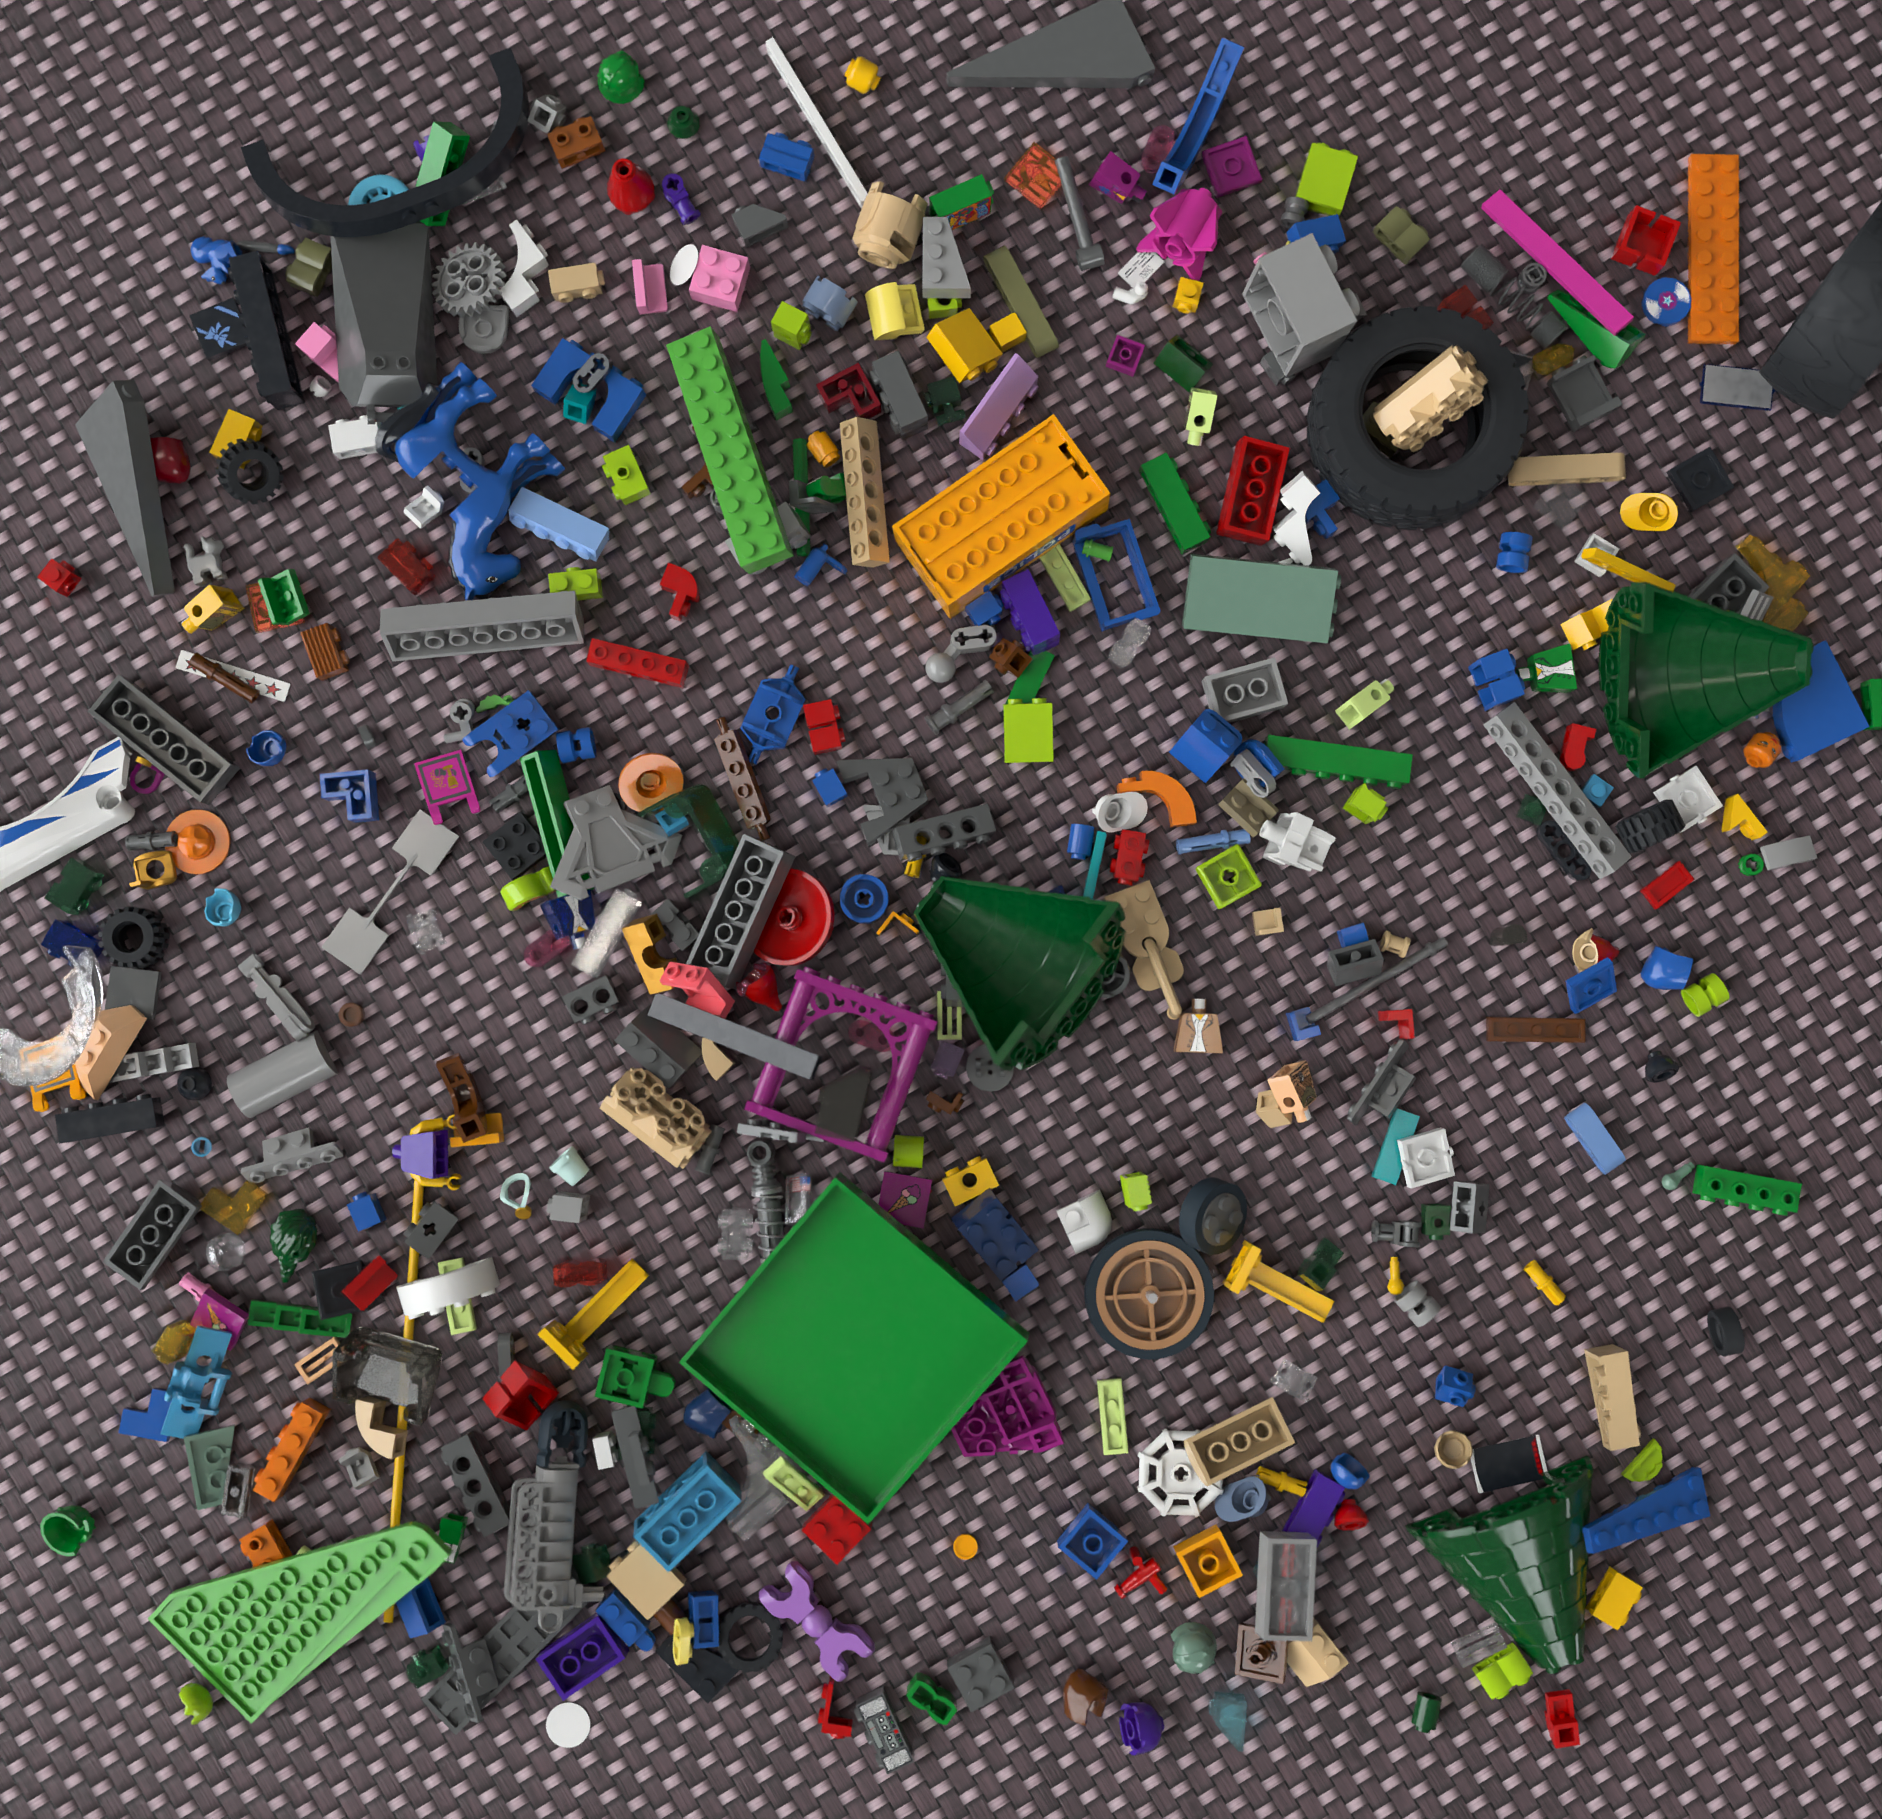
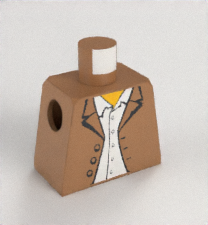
(1198, 1031)

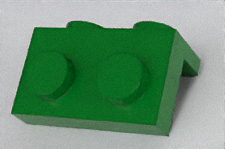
(284, 598)

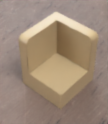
(1268, 921)
(1269, 1110)

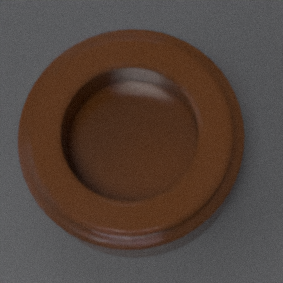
(351, 1014)

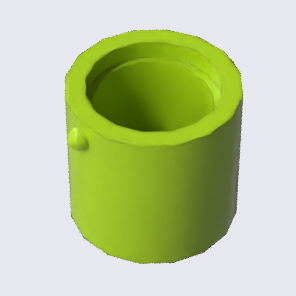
(908, 1151)

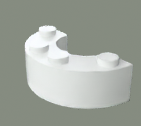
(448, 1288)

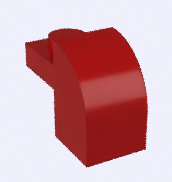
(682, 583)

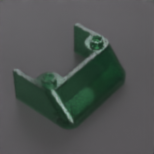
(712, 826)

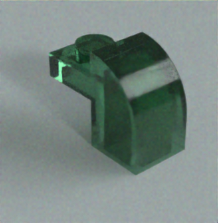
(1320, 1265)

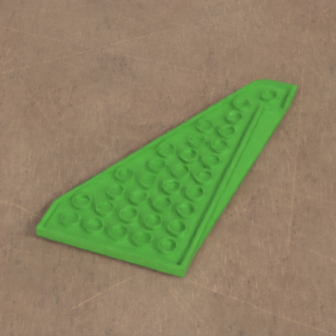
(282, 1619)

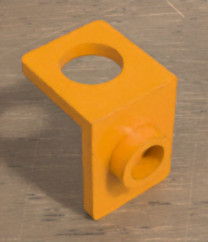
(907, 921)

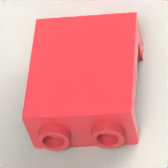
(701, 987)

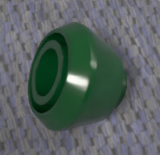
(683, 122)

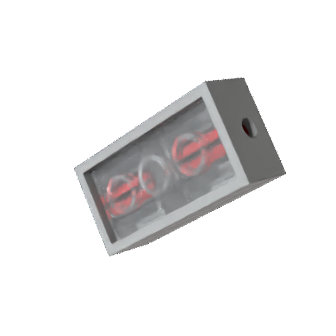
(1285, 1586)

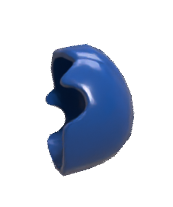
(267, 748)
(1348, 1471)

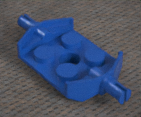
(768, 733)

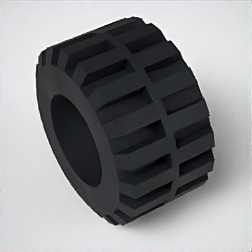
(263, 485)
(1650, 826)
(114, 937)

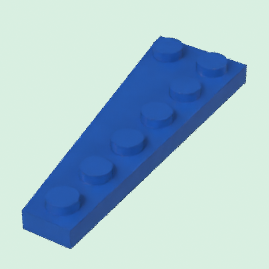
(1664, 1508)

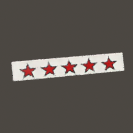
(267, 686)

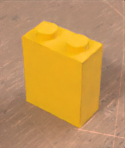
(964, 346)

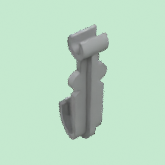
(279, 999)

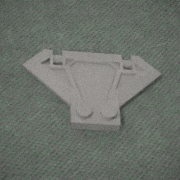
(609, 845)

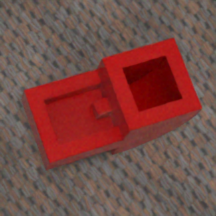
(1561, 1719)

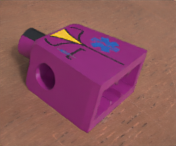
(1117, 180)

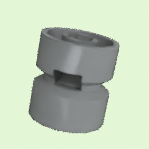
(1411, 1297)

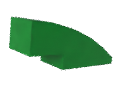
(774, 382)

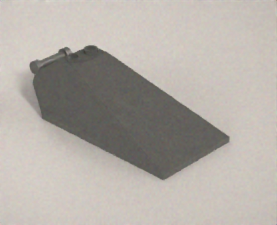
(384, 318)

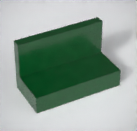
(1182, 363)

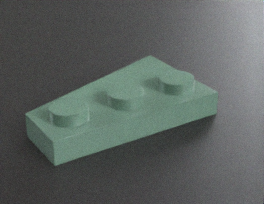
(208, 1464)

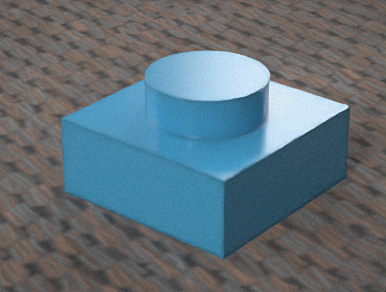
(1596, 790)
(669, 824)

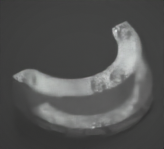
(41, 1062)

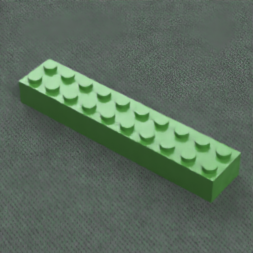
(729, 450)

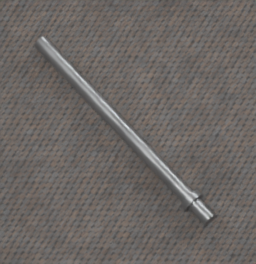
(1429, 950)

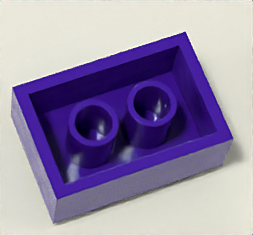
(1029, 613)
(581, 1655)

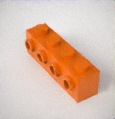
(291, 1450)
(264, 1544)

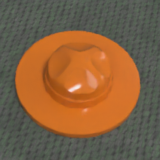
(649, 780)
(201, 841)

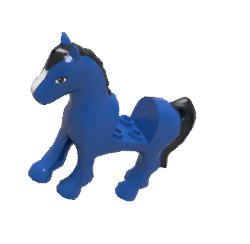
(428, 429)

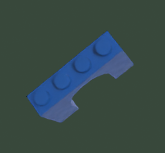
(623, 394)

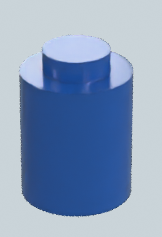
(1080, 841)

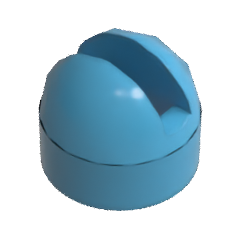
(195, 1147)

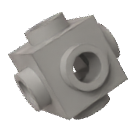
(540, 113)

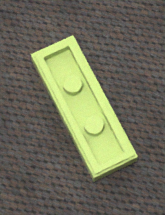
(1065, 578)
(460, 1318)
(1112, 1416)
(793, 1483)

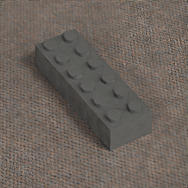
(163, 739)
(740, 909)

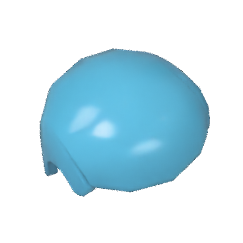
(222, 907)

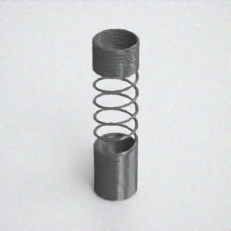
(1488, 272)

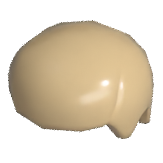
(1453, 1449)

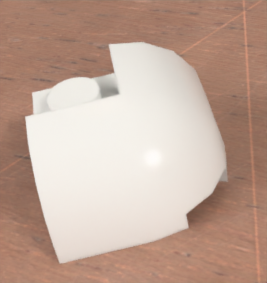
(1086, 1221)

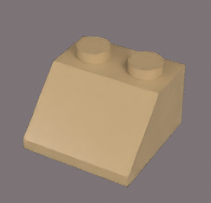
(1315, 1659)

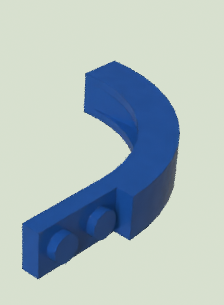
(1201, 118)

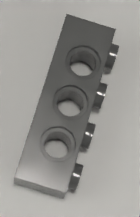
(977, 817)
(479, 1469)

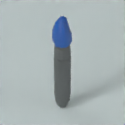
(282, 249)

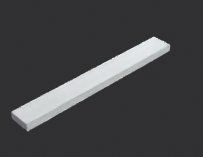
(816, 121)

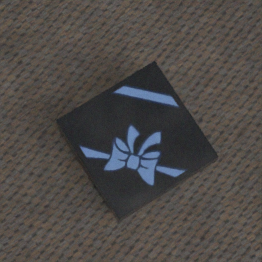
(219, 329)

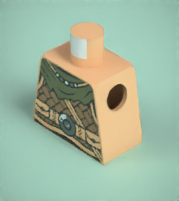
(1294, 1089)

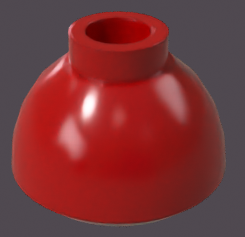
(1350, 1516)

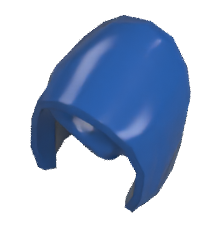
(1666, 970)

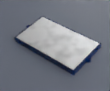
(1735, 388)

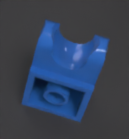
(508, 737)

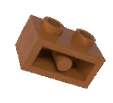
(576, 141)

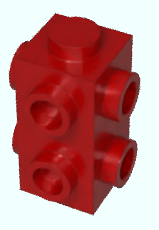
(1130, 849)

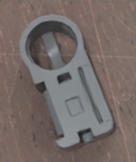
(1253, 771)

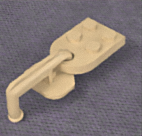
(1155, 963)

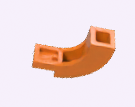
(1170, 791)

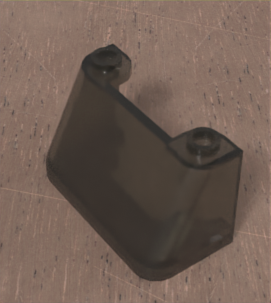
(388, 1370)

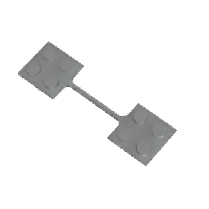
(357, 937)

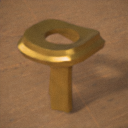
(144, 880)

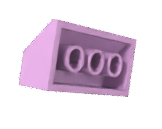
(999, 407)

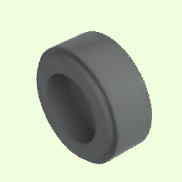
(367, 736)

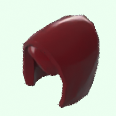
(170, 460)

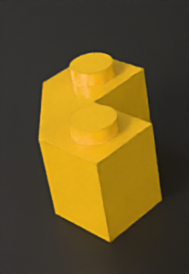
(1586, 627)

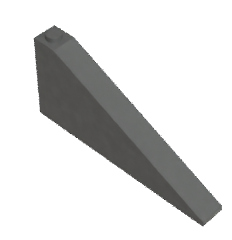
(1079, 51)
(122, 455)

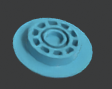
(376, 185)

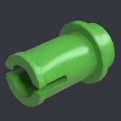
(1097, 550)

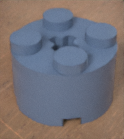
(828, 302)

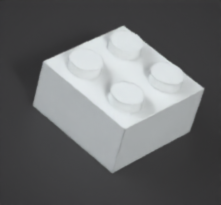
(1595, 541)
(605, 1449)

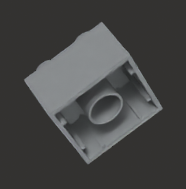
(1300, 304)

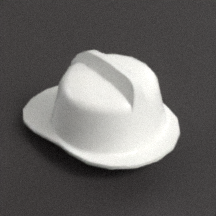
(1120, 811)

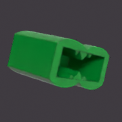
(927, 1696)

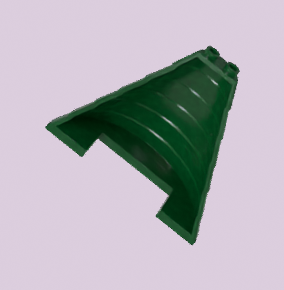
(1688, 672)
(1022, 960)
(1525, 1562)

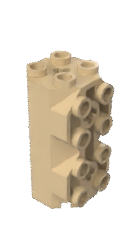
(1434, 394)
(663, 1123)

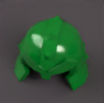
(620, 78)
(67, 1529)

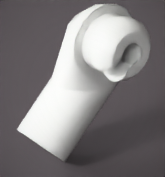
(1132, 296)

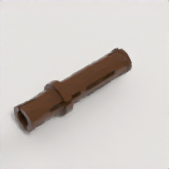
(215, 672)

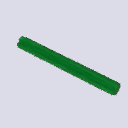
(800, 466)

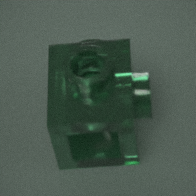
(592, 1563)
(426, 1666)

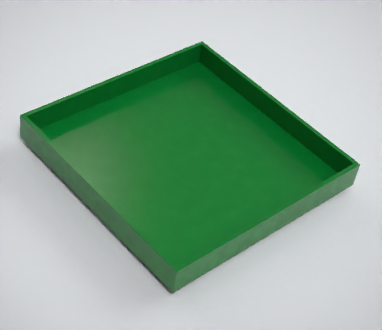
(855, 1348)

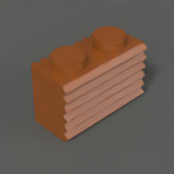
(325, 651)

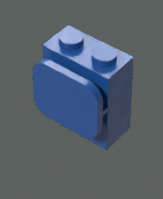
(1206, 744)

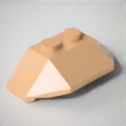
(107, 1047)

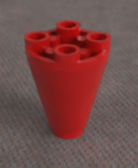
(630, 187)

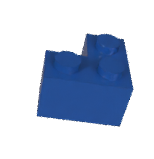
(357, 789)

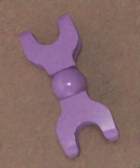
(816, 1621)

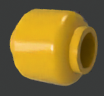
(862, 75)

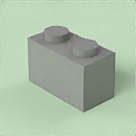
(568, 1207)

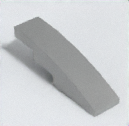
(156, 1062)

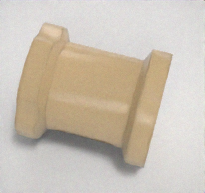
(1394, 944)

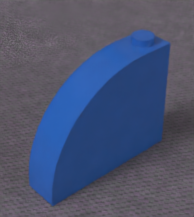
(1819, 712)

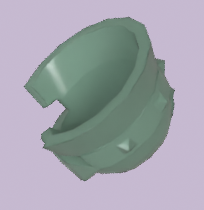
(1193, 1647)

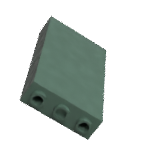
(1260, 598)

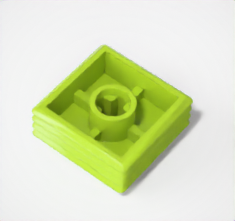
(1242, 883)

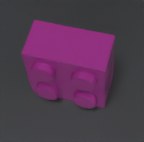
(1125, 355)

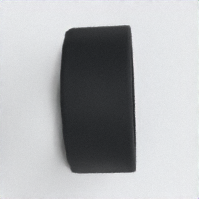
(1726, 1331)

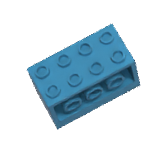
(687, 1511)

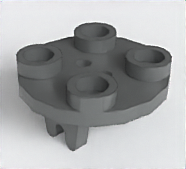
(978, 1067)

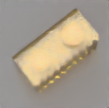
(174, 1342)

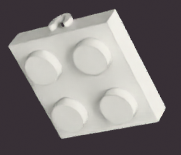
(1691, 796)
(1426, 1157)

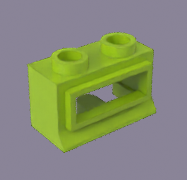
(1366, 804)

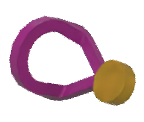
(157, 780)

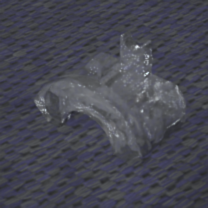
(425, 931)
(1294, 1380)

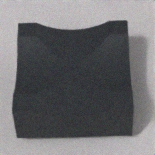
(516, 846)

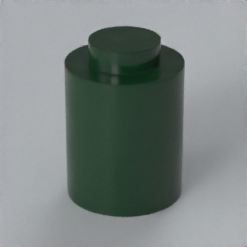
(1426, 1711)

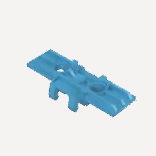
(189, 1379)

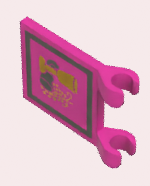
(446, 781)

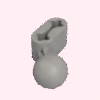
(941, 666)

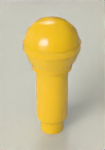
(1395, 1284)

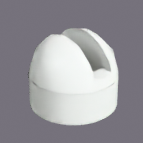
(320, 386)

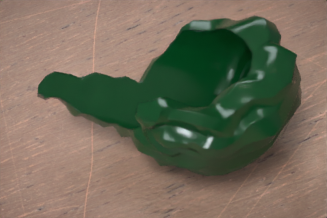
(292, 1240)

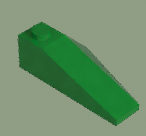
(1609, 349)

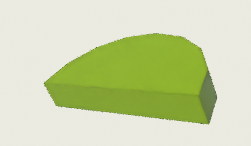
(1645, 1464)

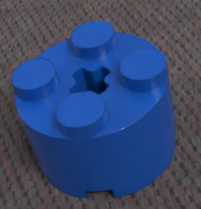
(868, 886)

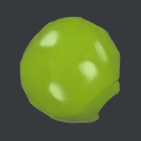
(197, 1701)

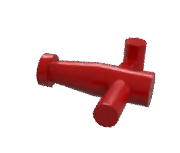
(1145, 1572)

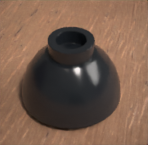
(945, 866)
(1660, 1067)
(194, 1083)

